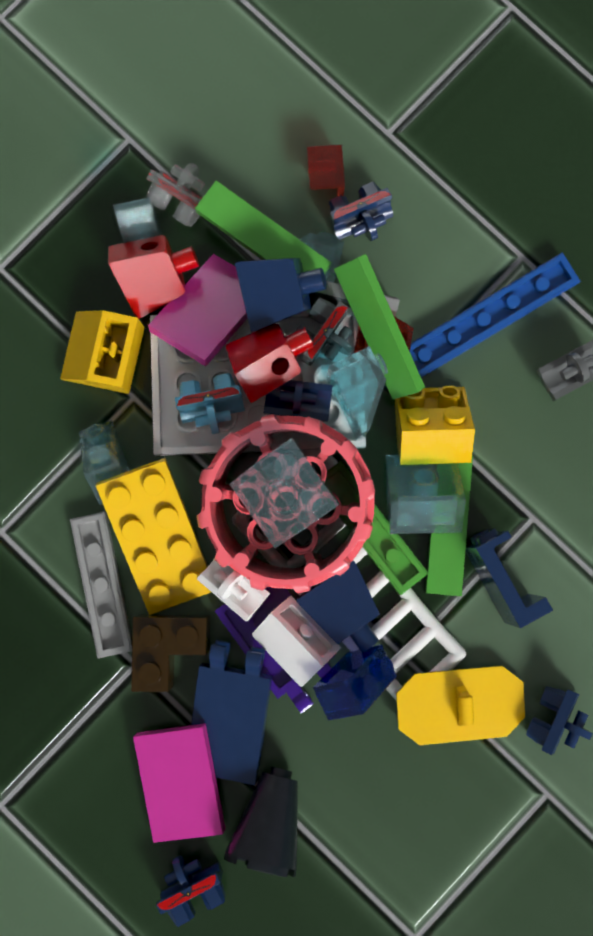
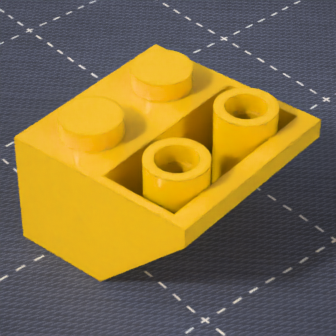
(103, 350)
(434, 427)

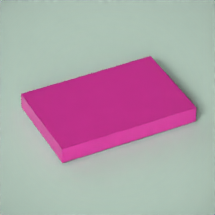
(205, 314)
(179, 783)

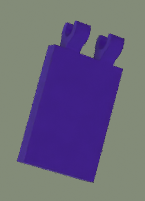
(242, 633)

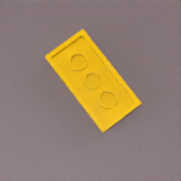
(155, 534)

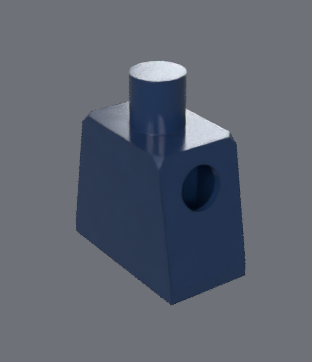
(276, 289)
(343, 608)

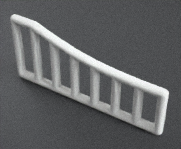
(408, 603)

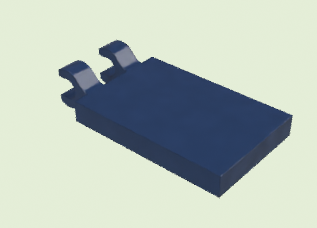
(234, 711)

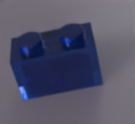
(355, 683)

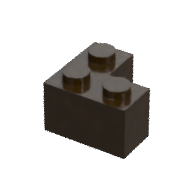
(158, 640)

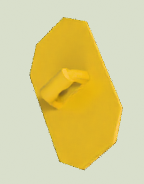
(460, 705)

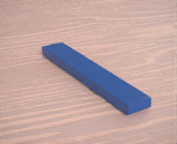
(493, 314)

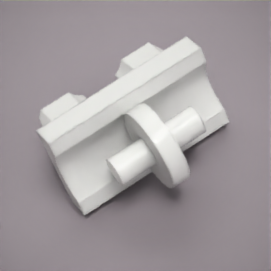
(233, 589)

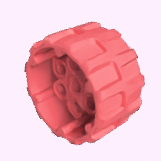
(243, 559)

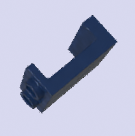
(511, 607)

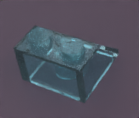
(358, 388)
(284, 493)
(424, 497)

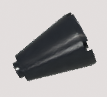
(268, 827)

